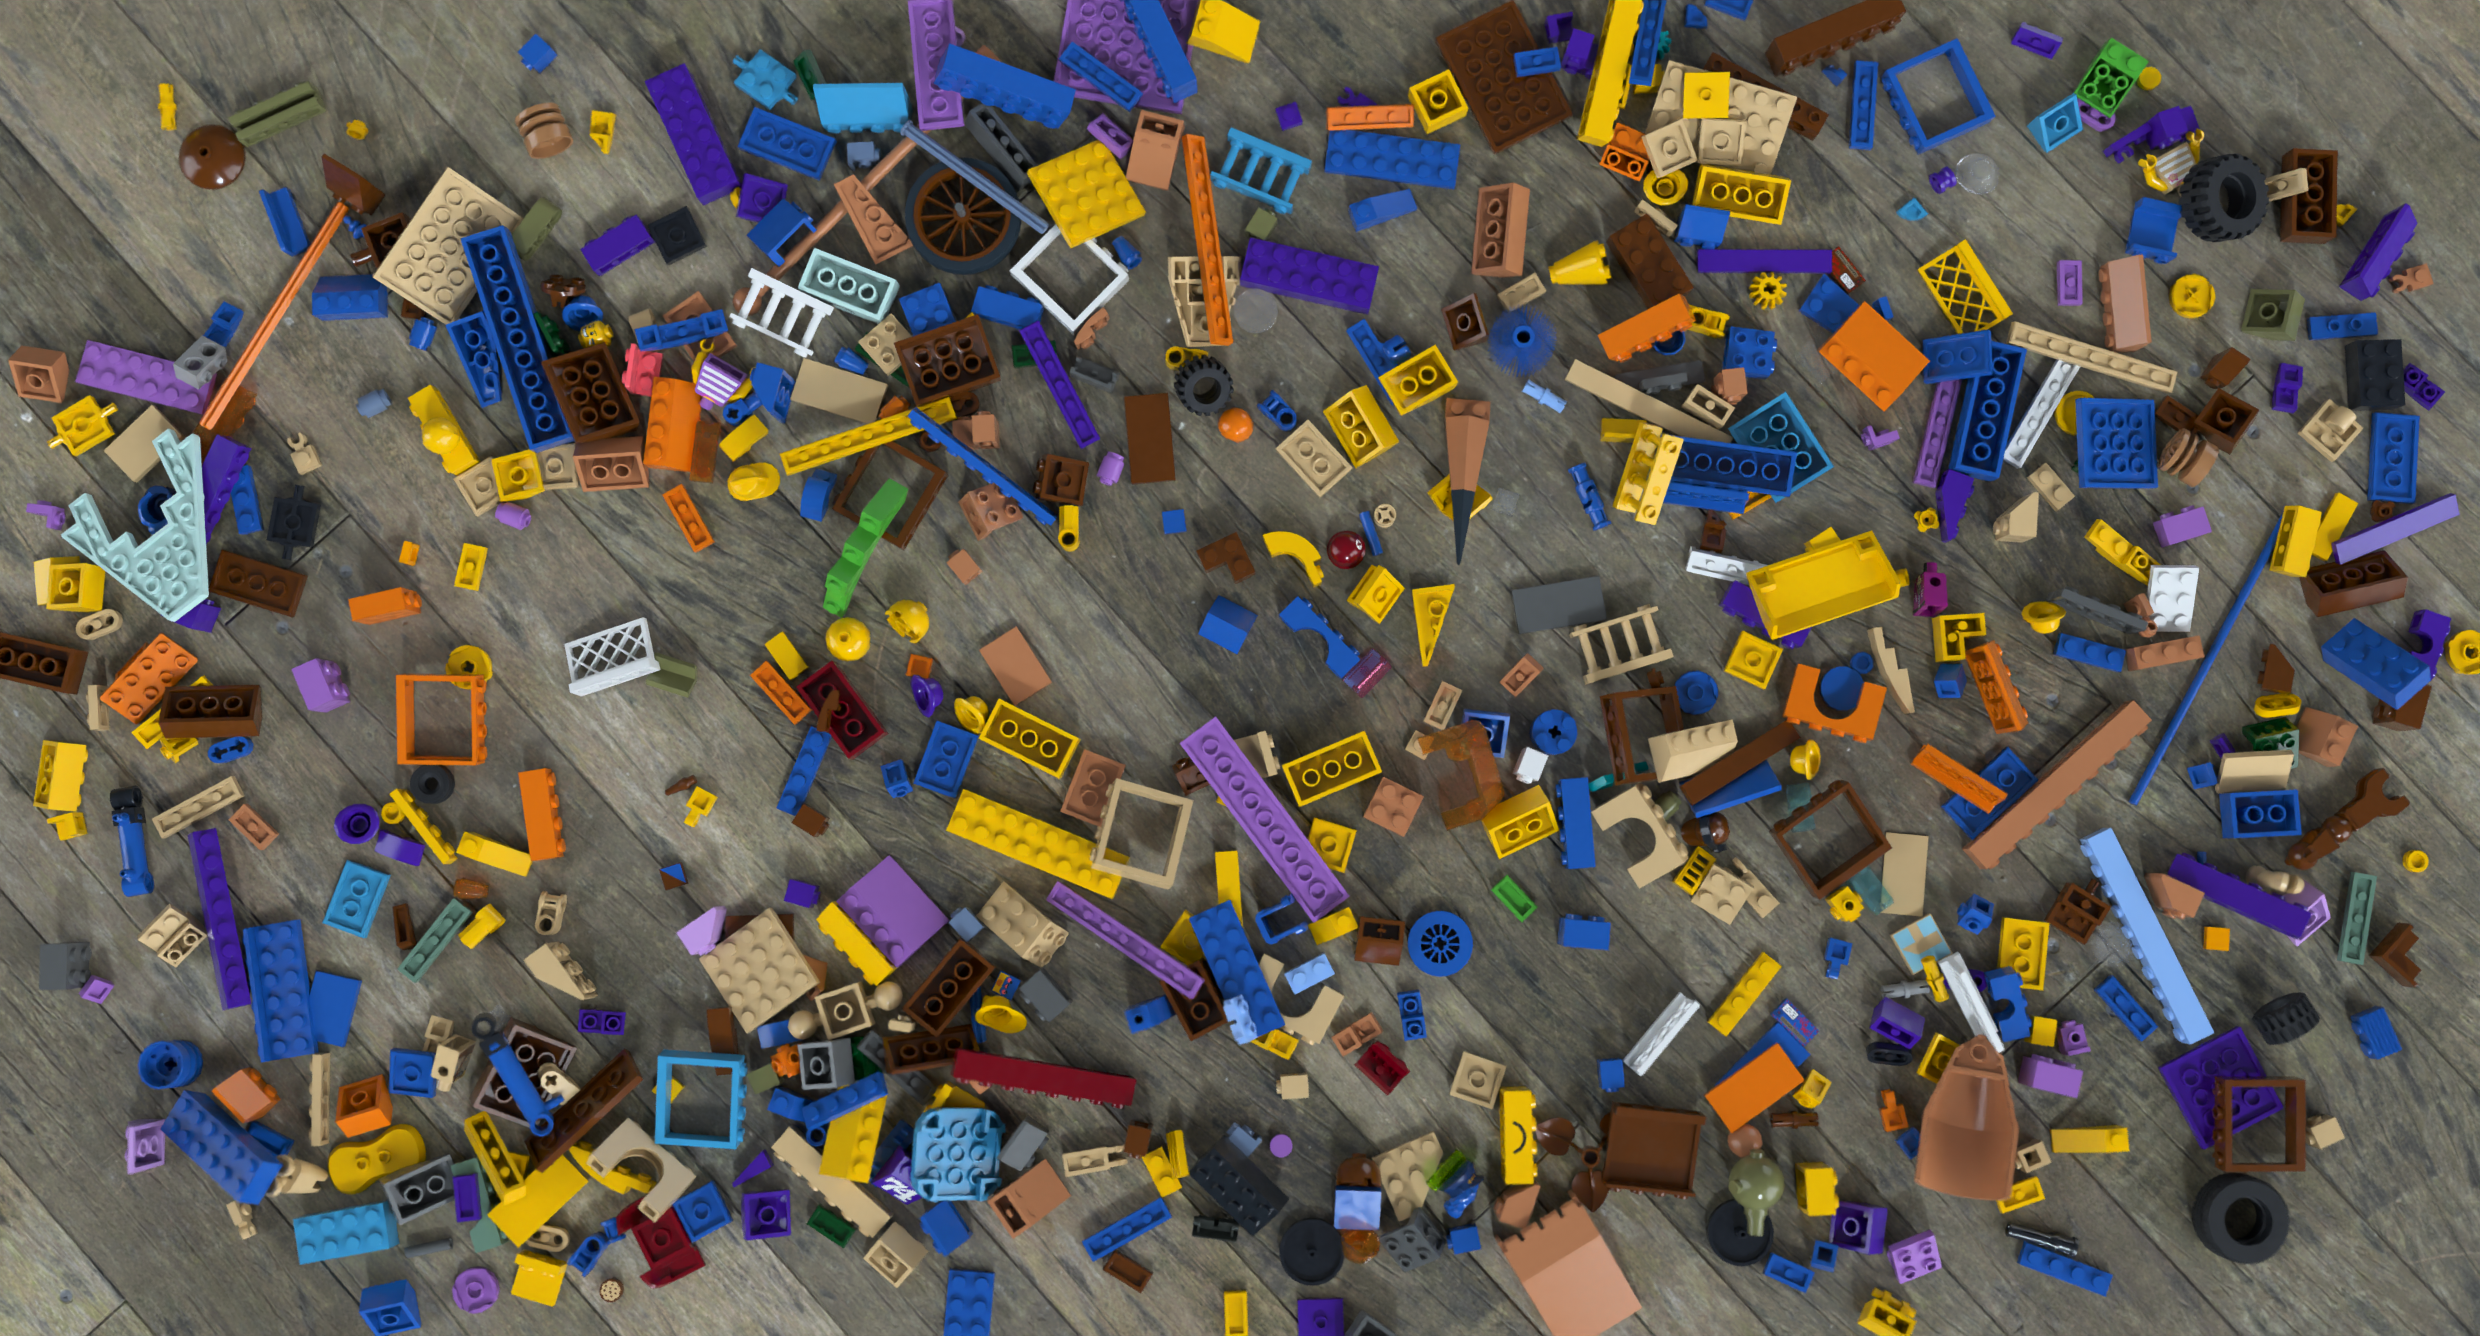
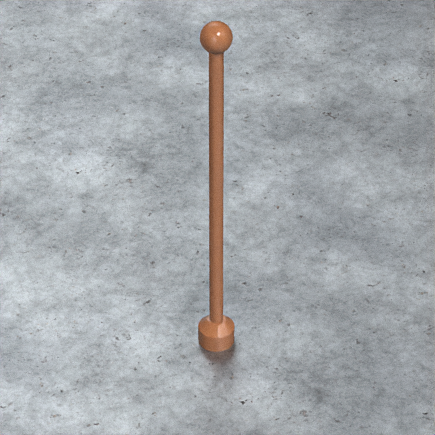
(835, 214)

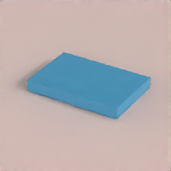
(356, 899)

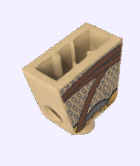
(451, 1060)

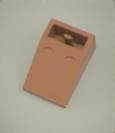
(1155, 150)
(1029, 1198)

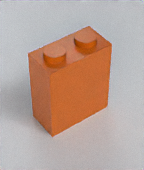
(385, 606)

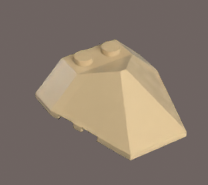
(1188, 295)

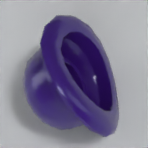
(926, 693)
(356, 823)

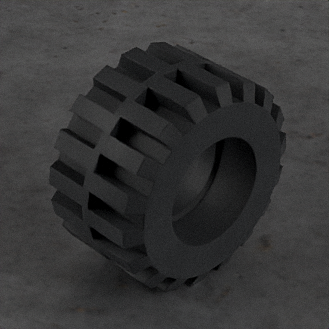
(1194, 371)
(2286, 1018)

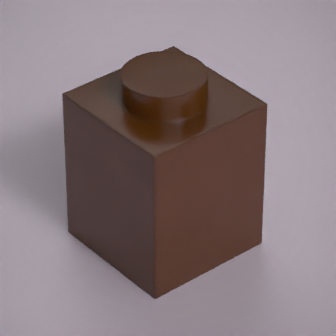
(811, 821)

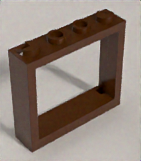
(921, 507)
(1617, 729)
(1851, 866)
(2294, 1123)

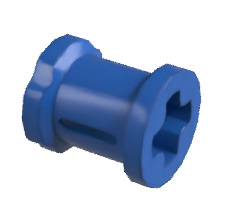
(610, 1228)

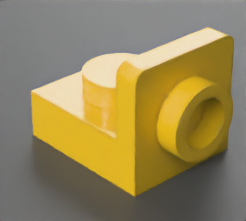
(175, 747)
(1812, 1090)

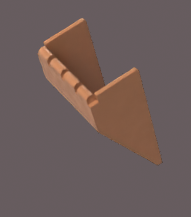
(1570, 1273)

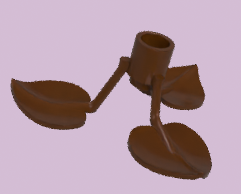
(1556, 1136)

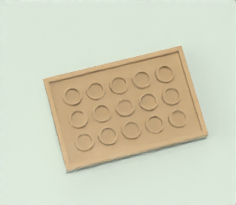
(1763, 109)
(428, 257)

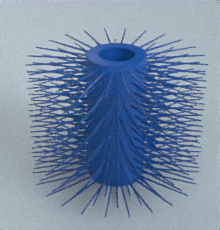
(1521, 332)

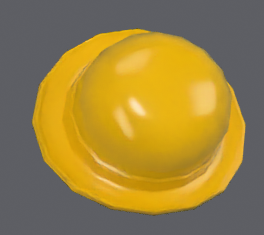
(1667, 188)
(2043, 616)
(971, 713)
(1806, 759)

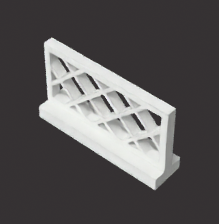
(618, 674)
(1969, 999)
(1660, 1033)

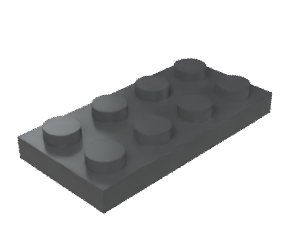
(2091, 608)

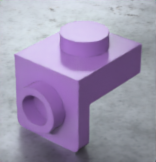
(55, 514)

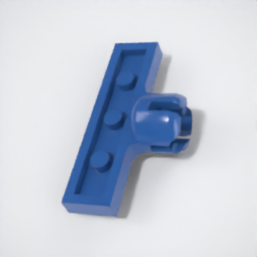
(1378, 356)

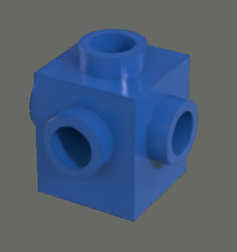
(1975, 914)

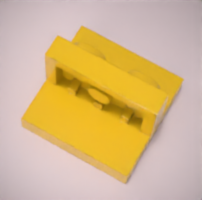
(1376, 593)

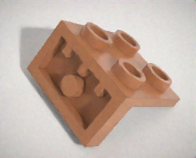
(989, 510)

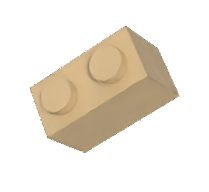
(1707, 407)

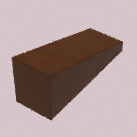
(403, 927)

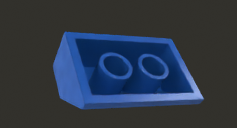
(349, 298)
(774, 389)

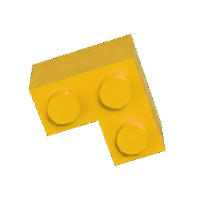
(1950, 634)

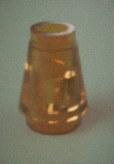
(470, 889)

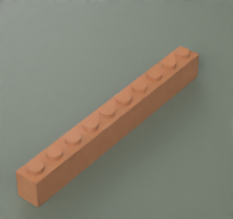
(2057, 784)

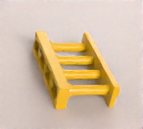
(1637, 469)

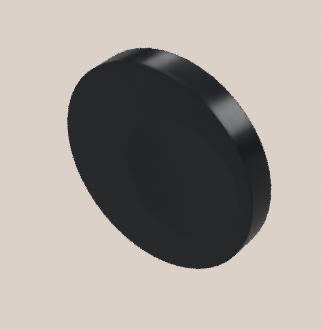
(1729, 1235)
(1311, 1251)

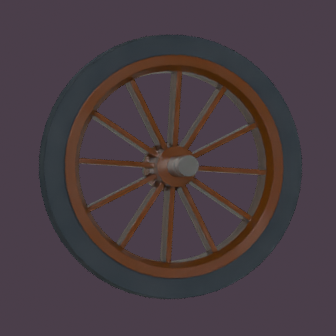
(963, 217)

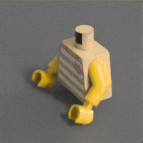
(2169, 169)

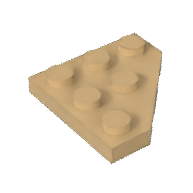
(1406, 1171)

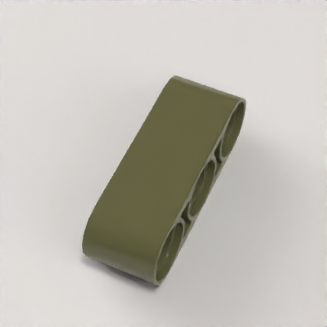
(535, 227)

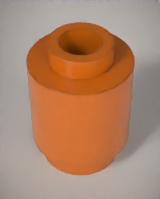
(894, 407)

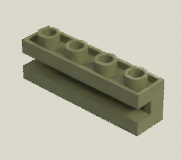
(277, 113)

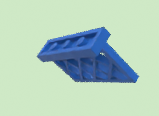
(1706, 497)

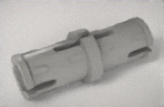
(1905, 989)

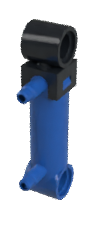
(128, 817)

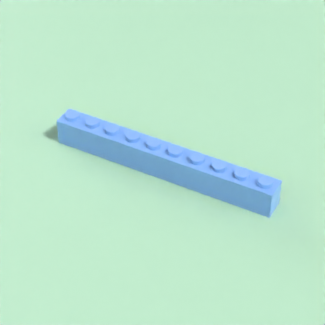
(2147, 935)

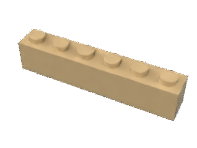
(848, 1195)

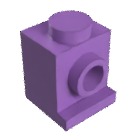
(2064, 1035)

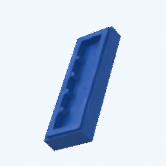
(2342, 326)

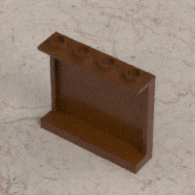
(1652, 1149)

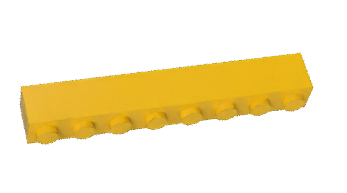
(1609, 71)

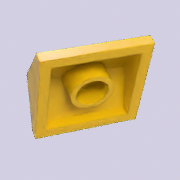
(517, 476)
(41, 571)
(1936, 1058)

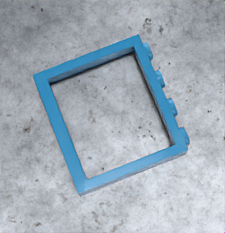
(663, 1098)

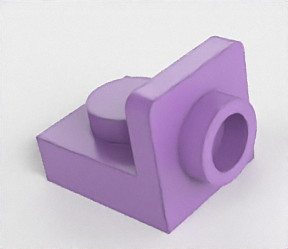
(1881, 439)

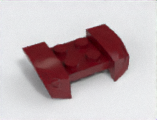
(662, 1243)

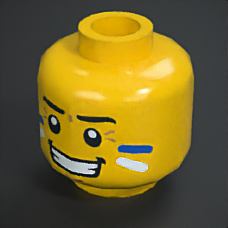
(595, 334)

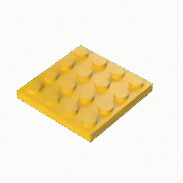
(1086, 193)

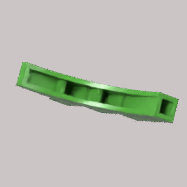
(860, 545)

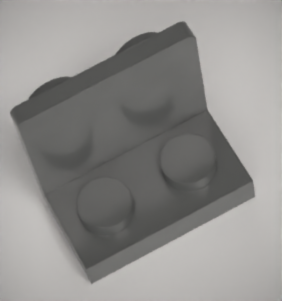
(1415, 1242)

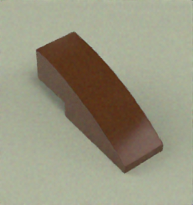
(722, 1034)

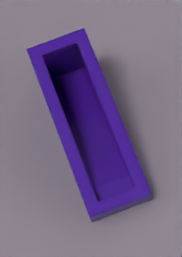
(757, 1166)

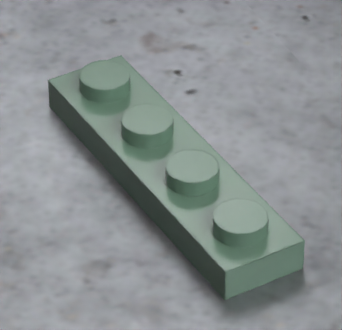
(2356, 918)
(435, 940)

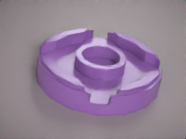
(475, 1289)

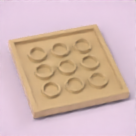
(759, 970)

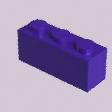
(617, 245)

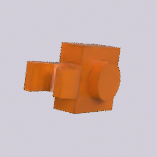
(1893, 1114)

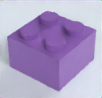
(321, 685)
(2050, 1076)

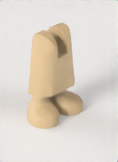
(2276, 882)
(296, 1177)

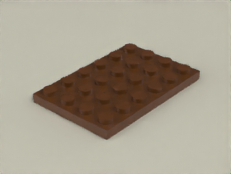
(1485, 72)

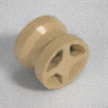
(1387, 512)

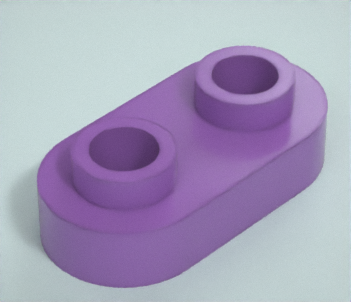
(2092, 116)

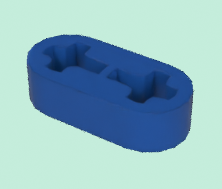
(229, 745)

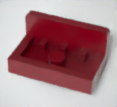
(1382, 1067)

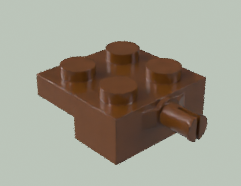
(2077, 911)

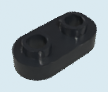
(1889, 1054)

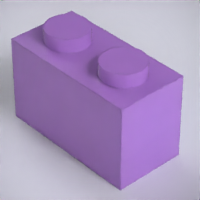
(2181, 527)

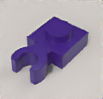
(1360, 100)

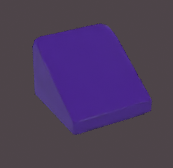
(2222, 745)

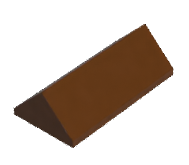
(924, 1050)

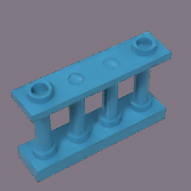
(1258, 149)

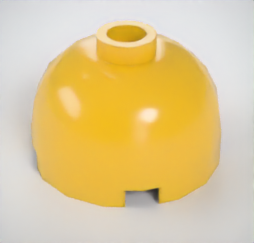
(909, 619)
(848, 639)

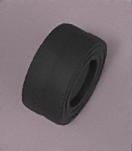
(419, 787)

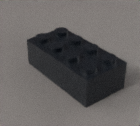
(1238, 1185)

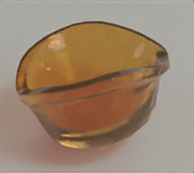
(1360, 1245)

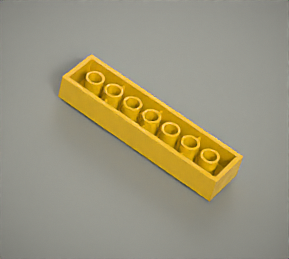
(1033, 842)

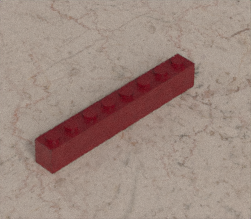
(1043, 1077)

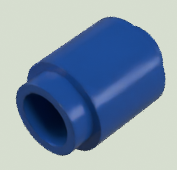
(422, 333)

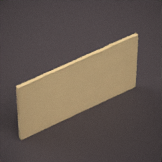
(1905, 873)

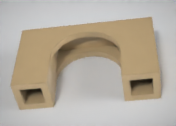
(1637, 803)
(1318, 1018)
(632, 1141)

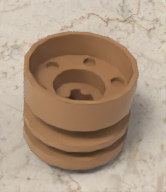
(543, 130)
(2187, 457)

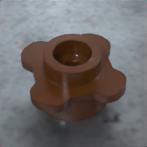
(2377, 506)

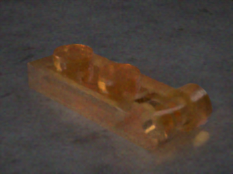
(704, 452)

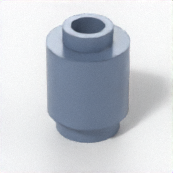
(373, 403)

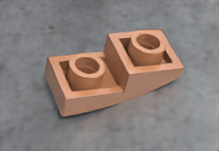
(1086, 335)

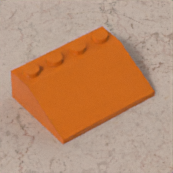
(1873, 356)
(1996, 688)

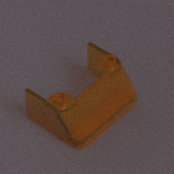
(1470, 743)

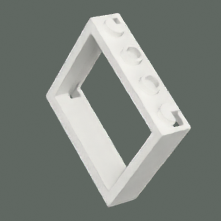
(1072, 325)

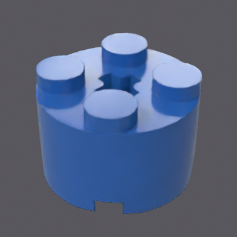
(1563, 724)

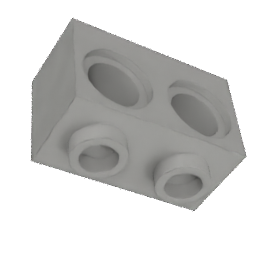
(200, 362)

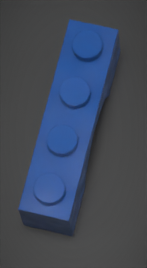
(1300, 616)

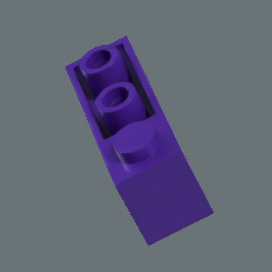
(1950, 498)

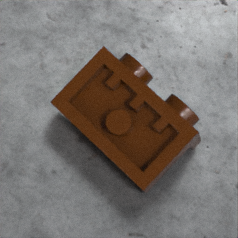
(1189, 776)

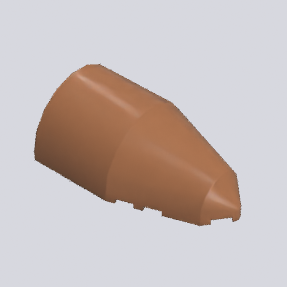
(1970, 1127)

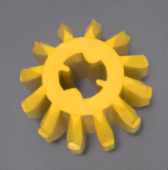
(1769, 283)

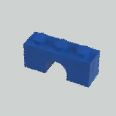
(2013, 1021)

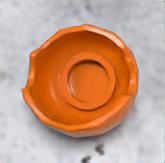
(1235, 424)

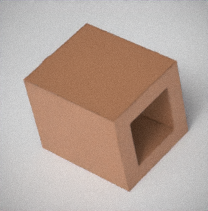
(963, 566)

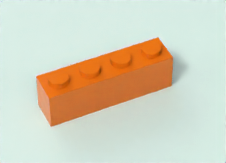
(541, 814)

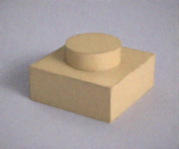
(1413, 745)

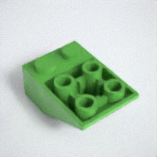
(2110, 77)

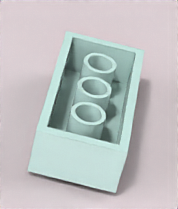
(848, 286)

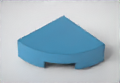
(1912, 211)

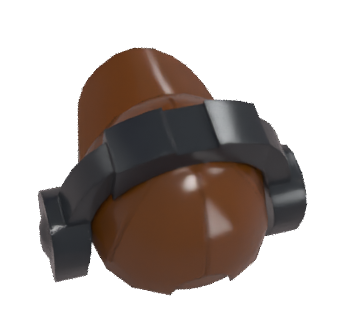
(1707, 831)

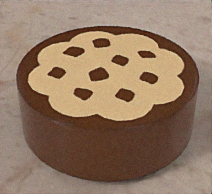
(611, 1290)

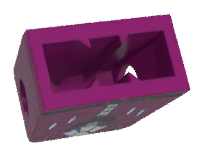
(1930, 592)

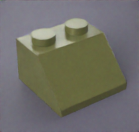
(2273, 314)

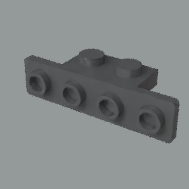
(1664, 377)

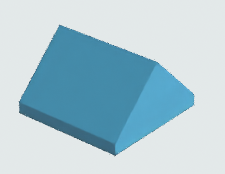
(2057, 123)

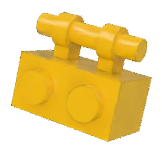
(1884, 1319)

